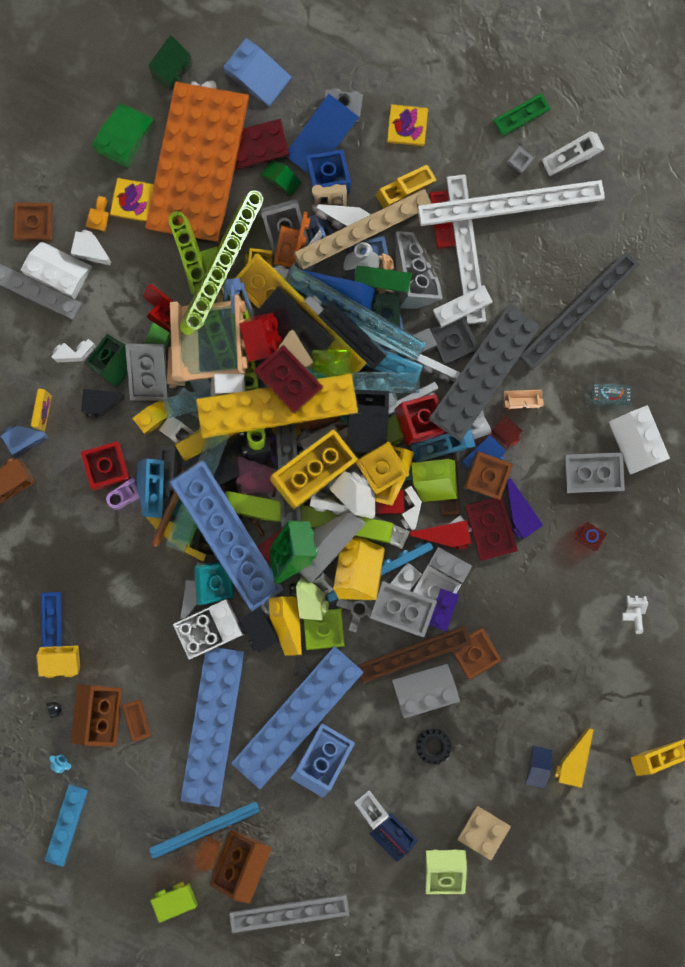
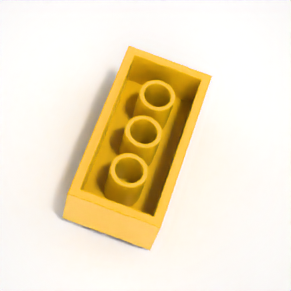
(313, 469)

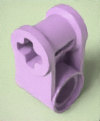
(125, 493)

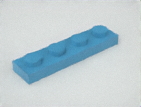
(66, 825)

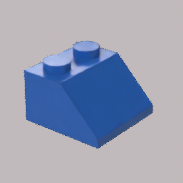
(328, 169)

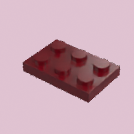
(262, 144)
(288, 379)
(491, 528)

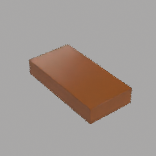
(136, 720)

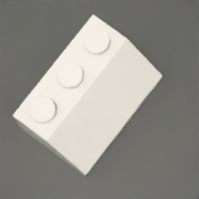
(56, 269)
(639, 440)

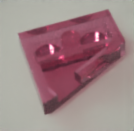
(254, 476)

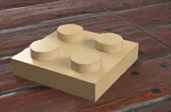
(483, 832)

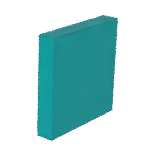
(212, 583)

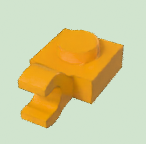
(98, 217)

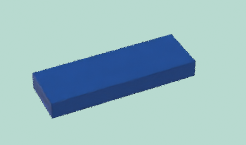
(51, 619)

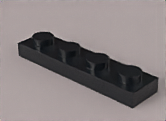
(352, 335)

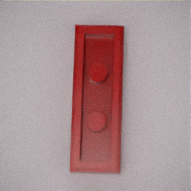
(444, 231)

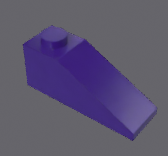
(521, 514)

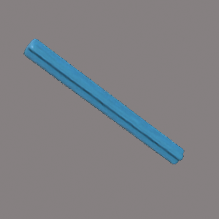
(204, 830)

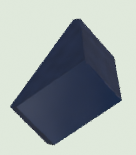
(539, 767)

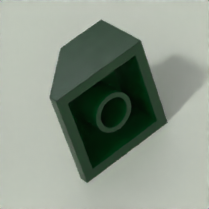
(170, 63)
(109, 360)

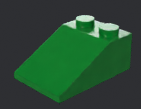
(122, 135)
(292, 550)

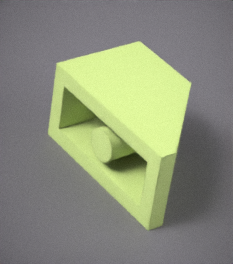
(311, 600)

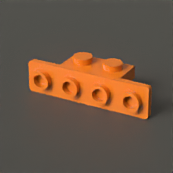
(289, 242)

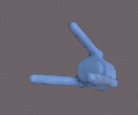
(318, 224)
(232, 287)

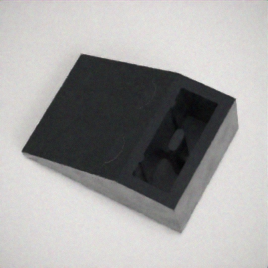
(370, 425)

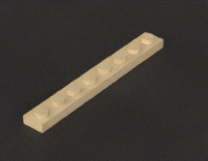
(361, 230)

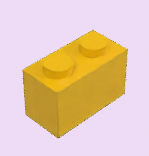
(58, 661)

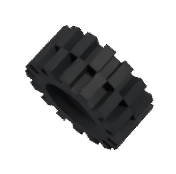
(445, 746)

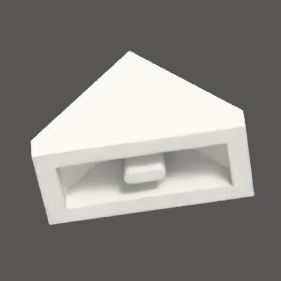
(226, 384)
(371, 809)

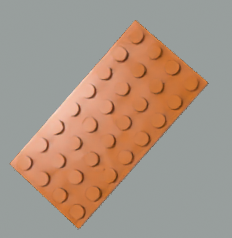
(197, 159)

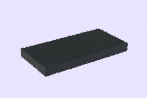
(294, 317)
(228, 466)

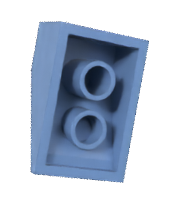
(256, 72)
(322, 760)

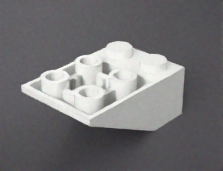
(208, 629)

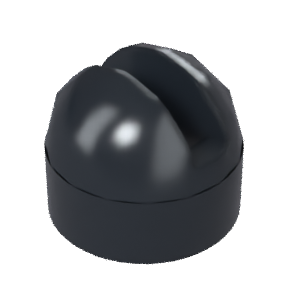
(54, 709)

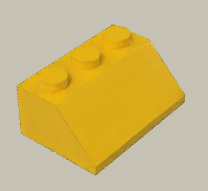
(359, 570)

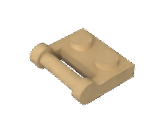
(335, 195)

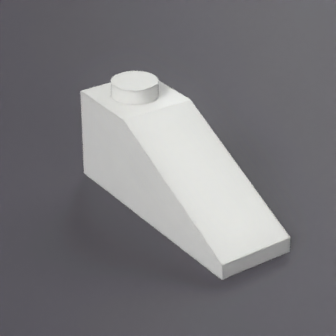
(573, 153)

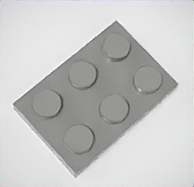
(147, 372)
(594, 473)
(402, 609)

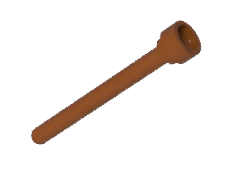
(166, 517)

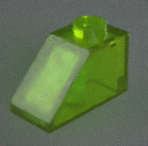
(332, 362)

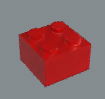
(260, 336)
(414, 419)
(105, 466)

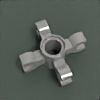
(350, 606)

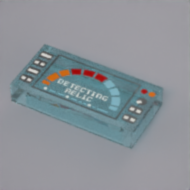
(612, 394)

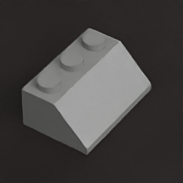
(425, 691)

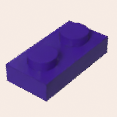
(443, 609)

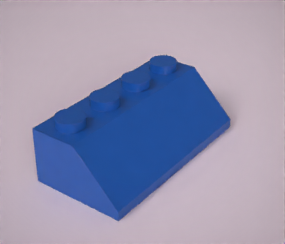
(354, 290)

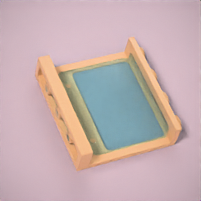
(212, 348)

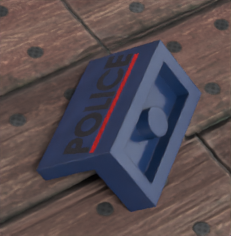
(394, 837)

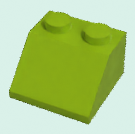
(435, 480)

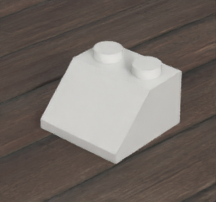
(355, 494)

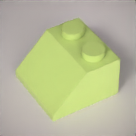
(445, 871)

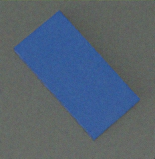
(323, 131)

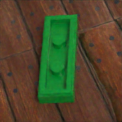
(521, 114)
(383, 278)

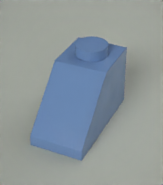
(21, 439)

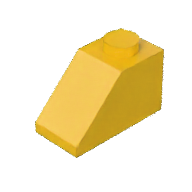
(151, 417)

